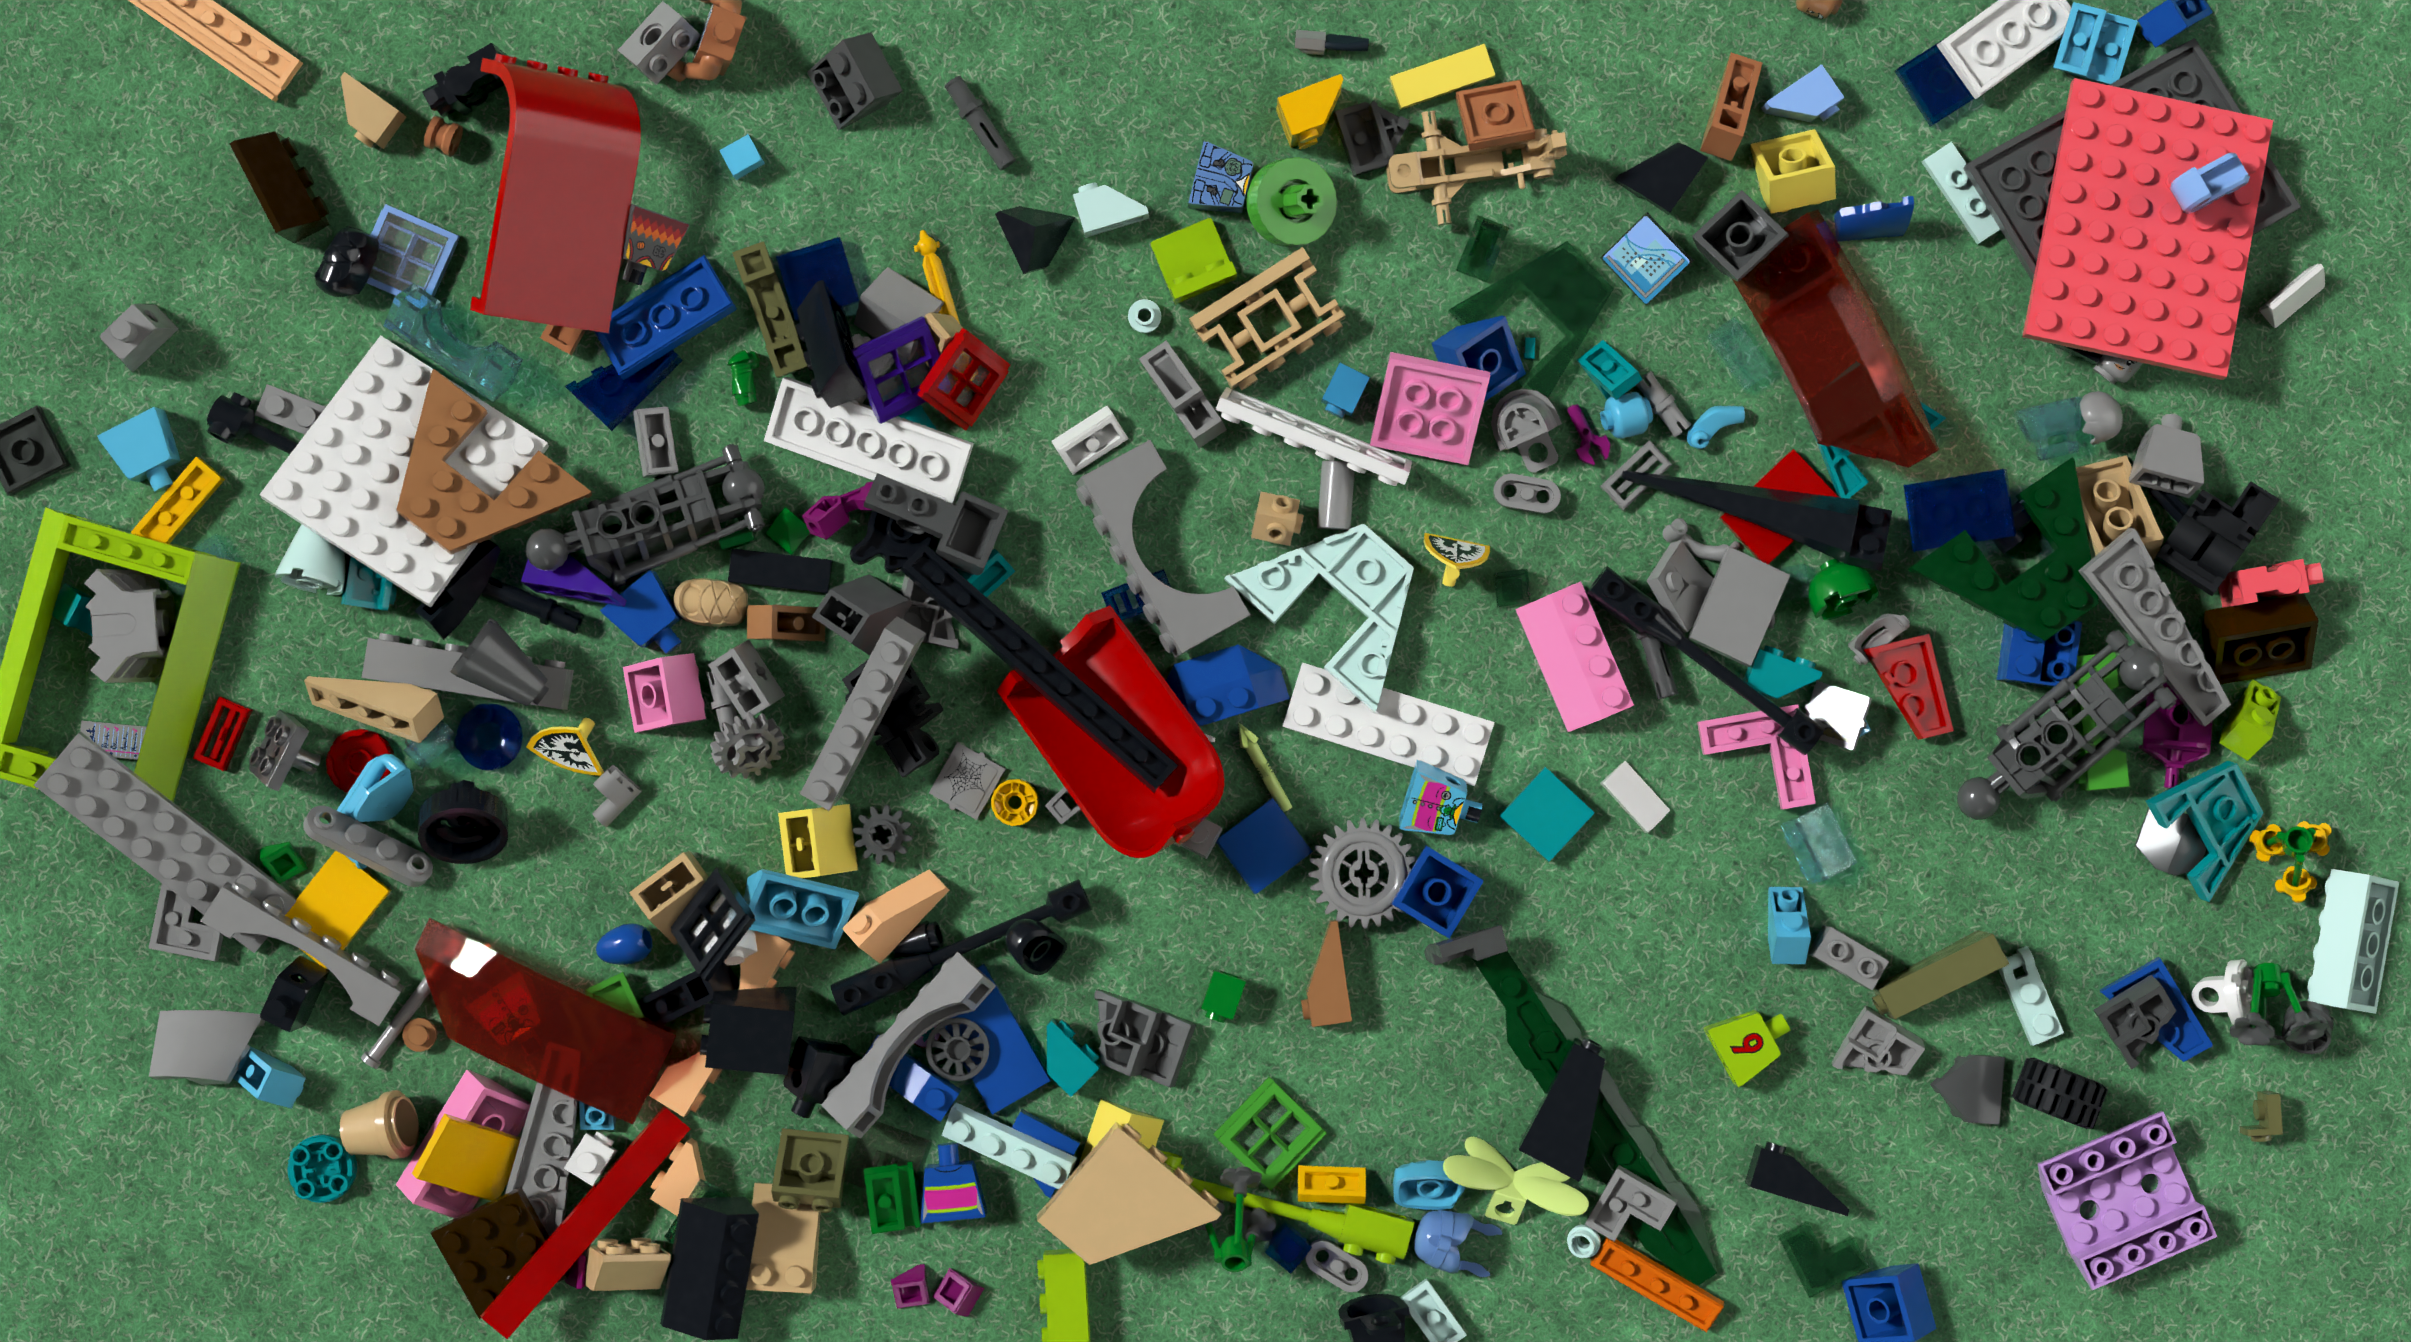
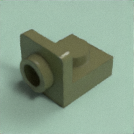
(2268, 1112)

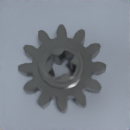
(878, 846)

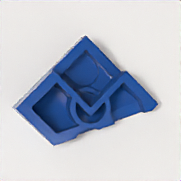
(1873, 220)

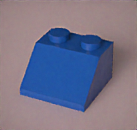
(1437, 892)
(1889, 1304)

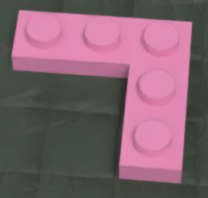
(1755, 729)

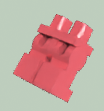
(2279, 580)

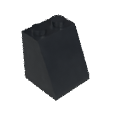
(750, 1030)

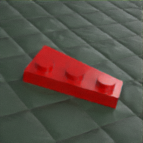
(1914, 683)

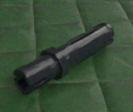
(523, 601)

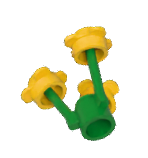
(2296, 844)

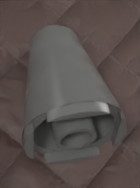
(501, 666)

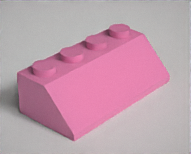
(1574, 657)
(477, 1101)

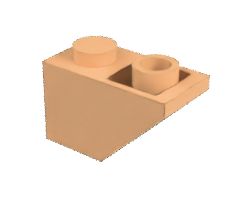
(680, 1177)

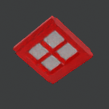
(963, 379)

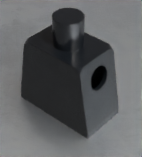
(291, 1001)
(815, 1070)

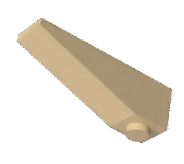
(384, 705)

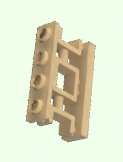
(1252, 295)

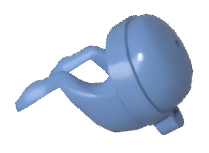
(1440, 1235)

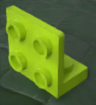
(1193, 260)

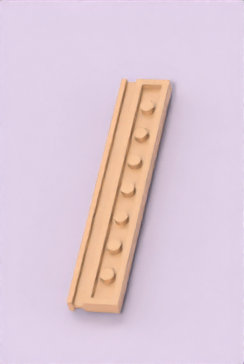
(227, 42)

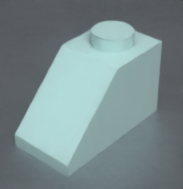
(1106, 209)

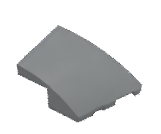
(201, 1044)

